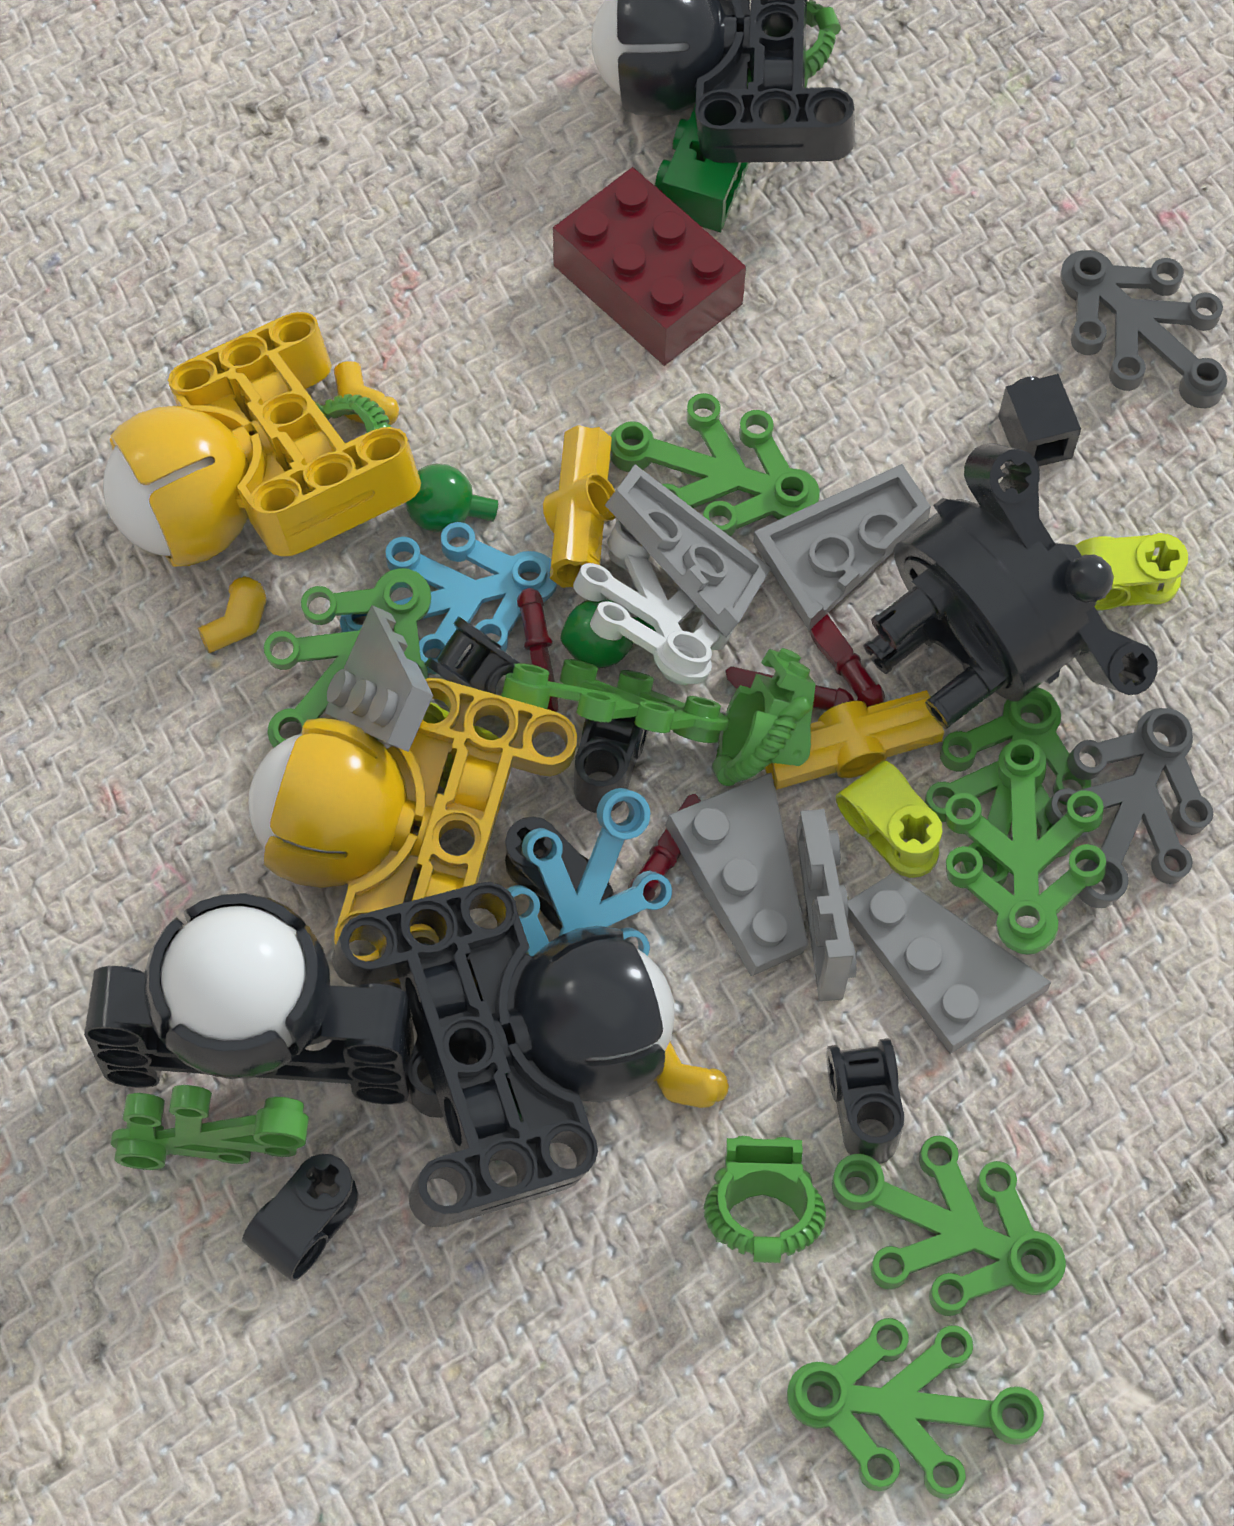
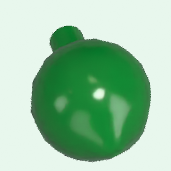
(447, 499)
(586, 644)

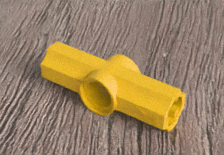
(578, 507)
(858, 737)

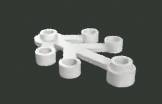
(677, 653)

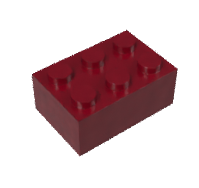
(648, 265)

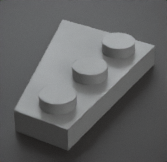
(690, 548)
(941, 962)

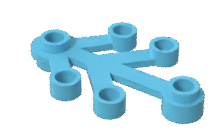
(464, 595)
(583, 906)

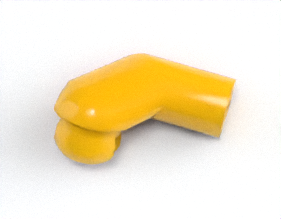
(350, 381)
(241, 616)
(691, 1084)

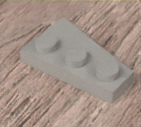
(840, 540)
(380, 685)
(745, 871)
(825, 905)

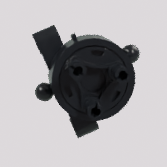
(1003, 596)

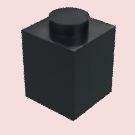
(1040, 419)

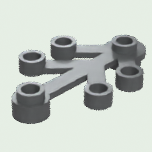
(1142, 319)
(1139, 799)

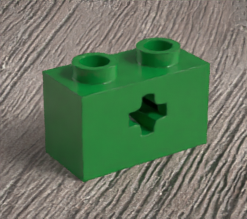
(697, 184)

